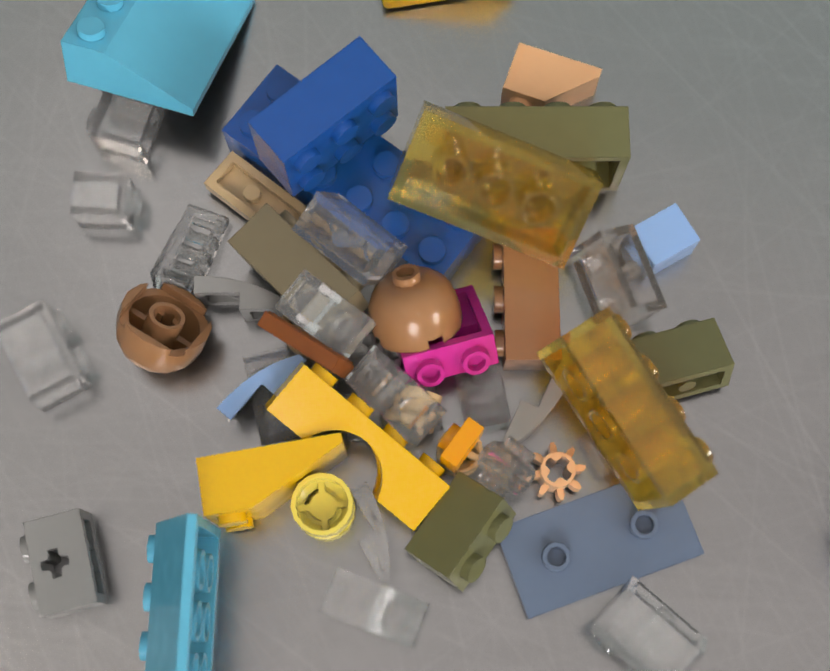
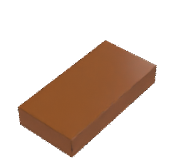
(306, 344)

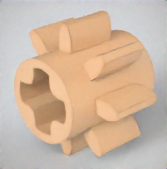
(568, 473)

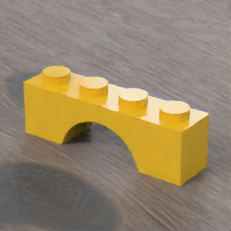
(403, 482)

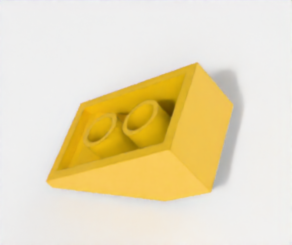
(261, 479)

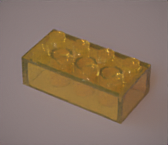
(494, 185)
(628, 412)

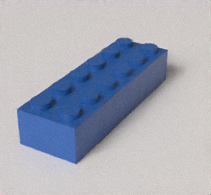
(364, 184)

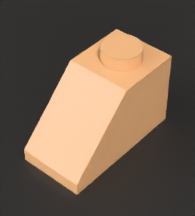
(546, 77)

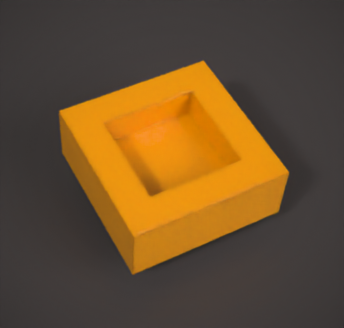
(459, 443)

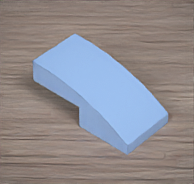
(270, 377)

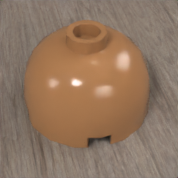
(414, 308)
(161, 328)

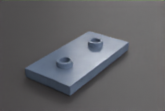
(593, 548)

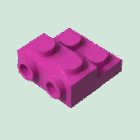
(468, 351)

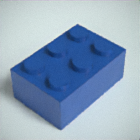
(326, 117)

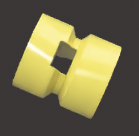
(323, 507)

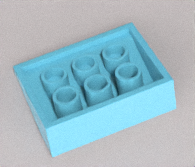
(152, 48)
(181, 595)

